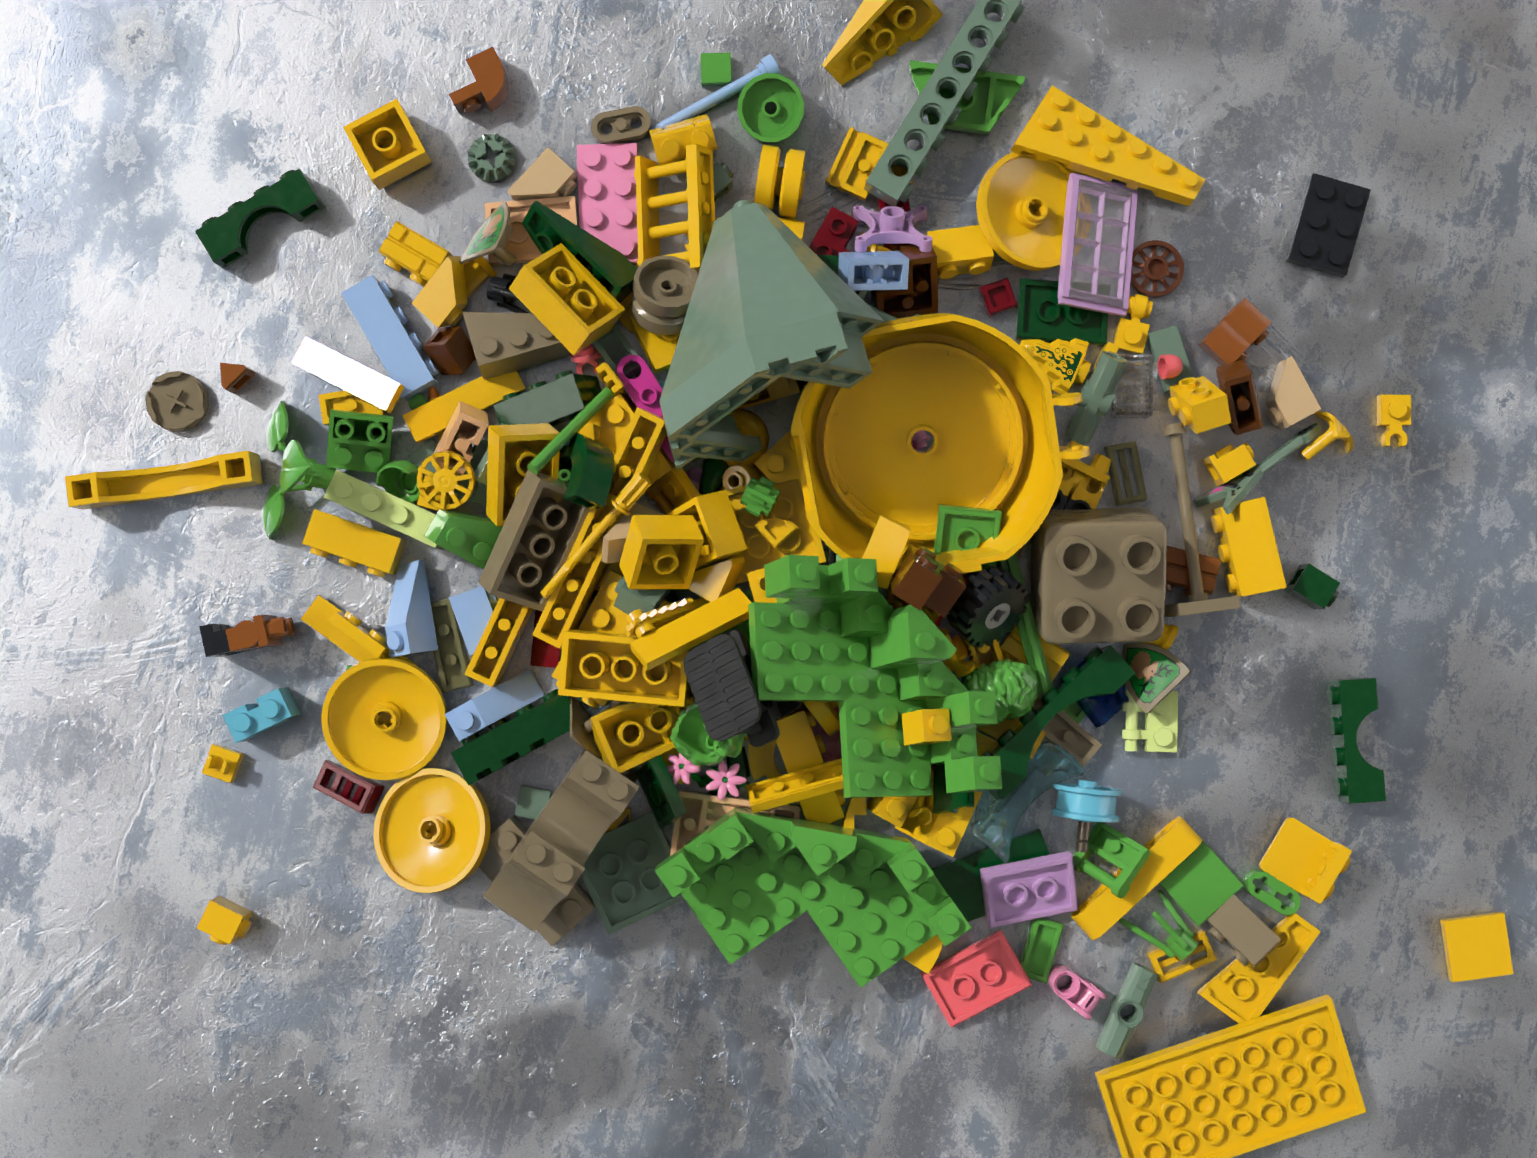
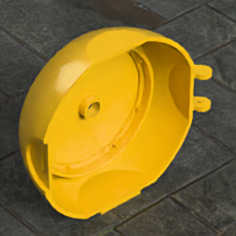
(988, 426)

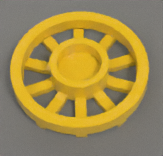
(445, 480)

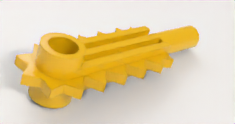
(644, 623)

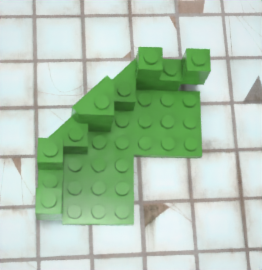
(847, 645)
(858, 885)

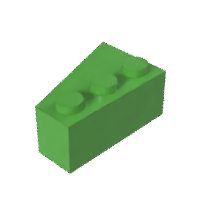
(464, 535)

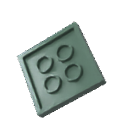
(623, 873)

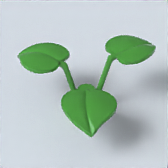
(295, 468)

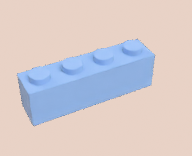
(390, 337)

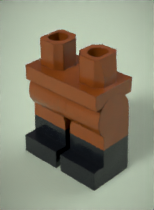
(246, 635)

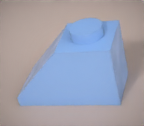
(472, 614)

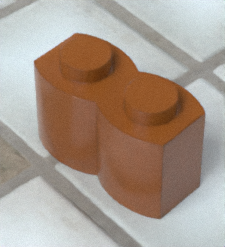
(1236, 333)

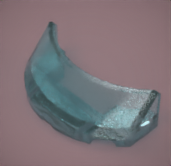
(998, 818)

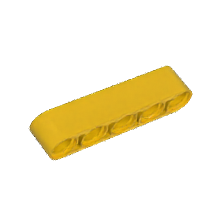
(1167, 851)

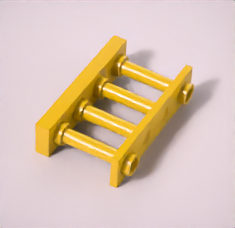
(698, 195)

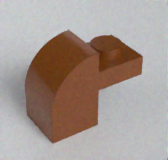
(489, 87)

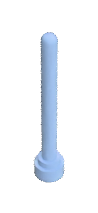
(766, 65)

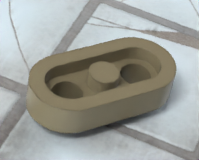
(620, 122)

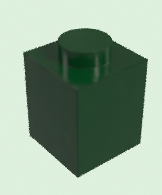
(1313, 587)

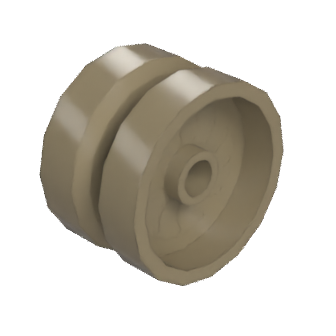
(662, 294)

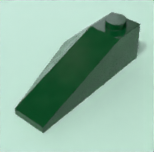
(601, 260)

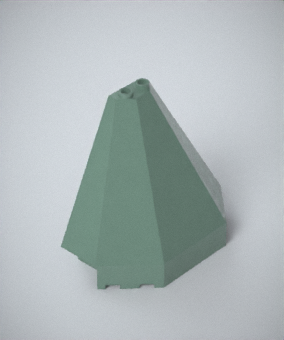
(755, 316)

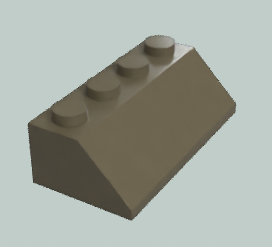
(567, 911)

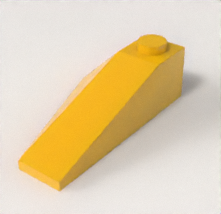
(876, 32)
(634, 733)

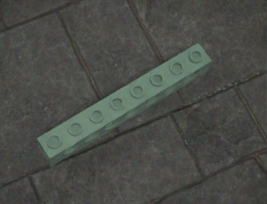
(882, 181)

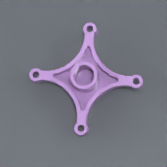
(892, 227)

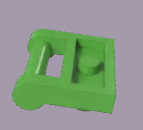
(1118, 851)

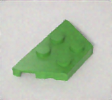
(986, 103)

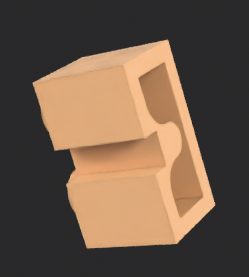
(464, 427)

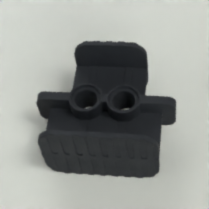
(725, 692)

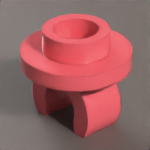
(587, 355)

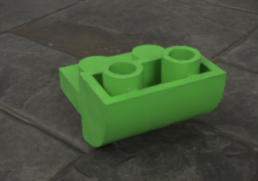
(358, 440)

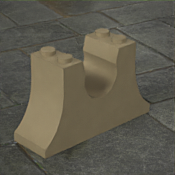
(561, 840)

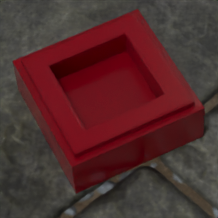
(998, 297)

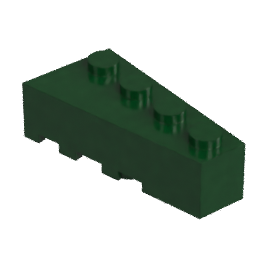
(514, 738)

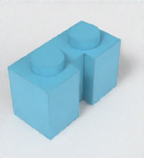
(272, 711)

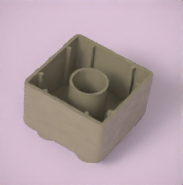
(1099, 576)

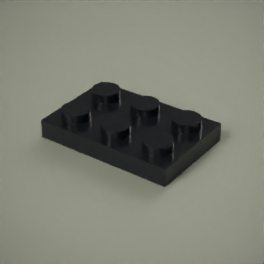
(1328, 225)

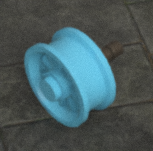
(1085, 804)

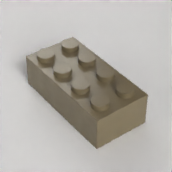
(533, 541)

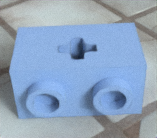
(874, 270)

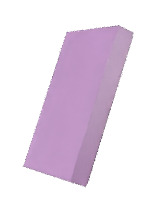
(1029, 889)

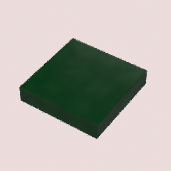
(660, 792)

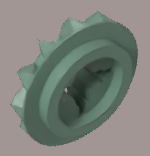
(503, 163)

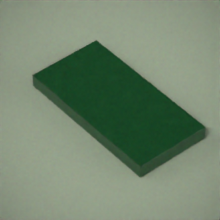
(963, 879)

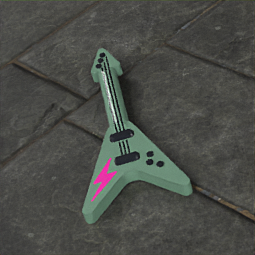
(1240, 486)

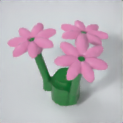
(717, 779)

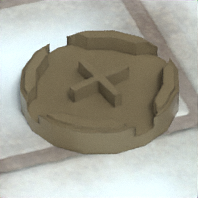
(177, 401)

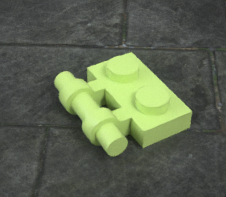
(1160, 725)

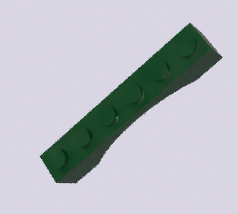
(1099, 676)

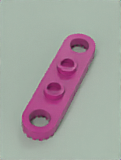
(644, 391)

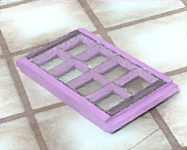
(1097, 245)

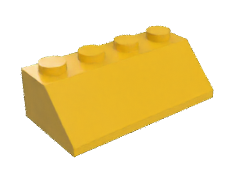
(946, 828)

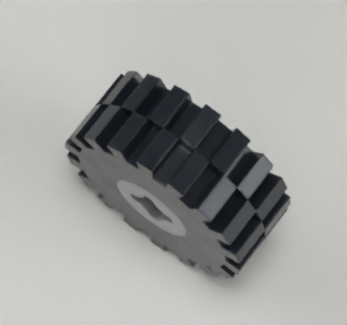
(988, 606)

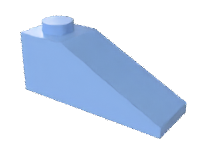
(410, 614)
(494, 705)

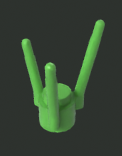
(1180, 941)

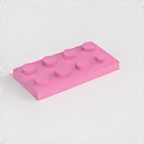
(609, 195)

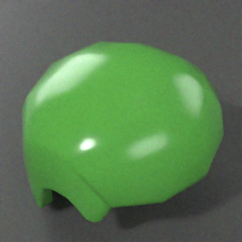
(400, 480)

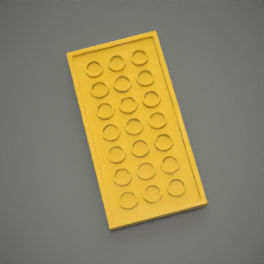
(1234, 1087)

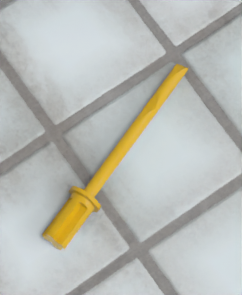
(622, 504)

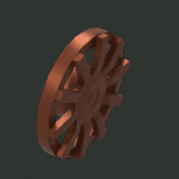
(1156, 268)

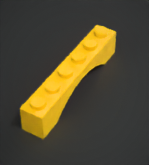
(176, 480)

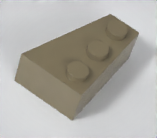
(510, 342)

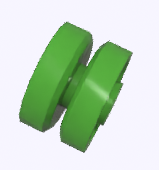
(775, 89)

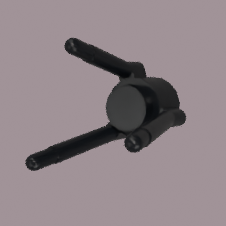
(499, 291)

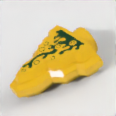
(1060, 361)

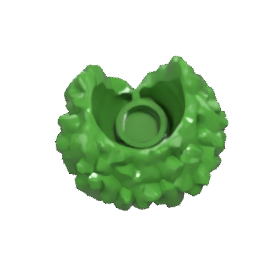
(1013, 686)
(696, 745)

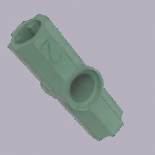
(1097, 397)
(1118, 1028)

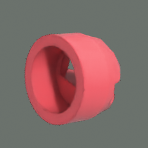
(1169, 366)

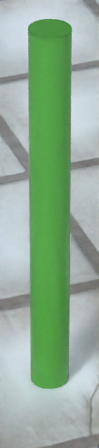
(570, 431)

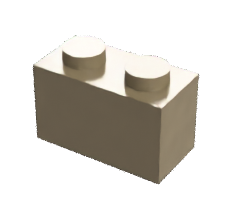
(1243, 931)

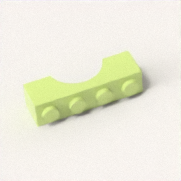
(380, 506)

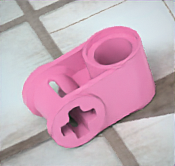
(1078, 993)

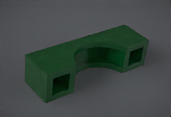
(228, 234)
(1350, 703)

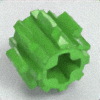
(760, 496)

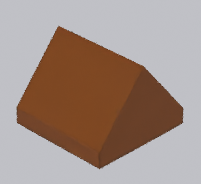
(235, 376)

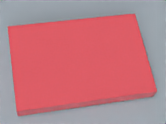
(976, 978)

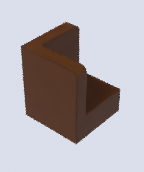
(450, 350)

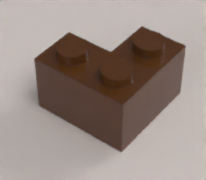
(922, 289)
(927, 582)

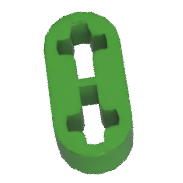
(1268, 897)

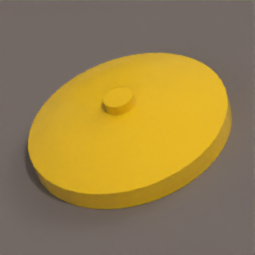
(1024, 210)
(384, 718)
(431, 831)

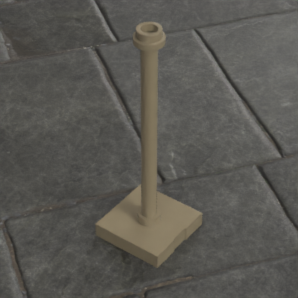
(1198, 599)

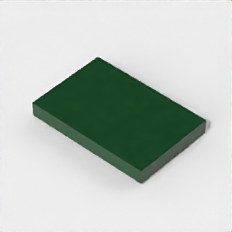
(1044, 319)

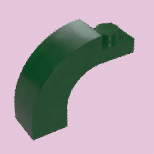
(591, 471)

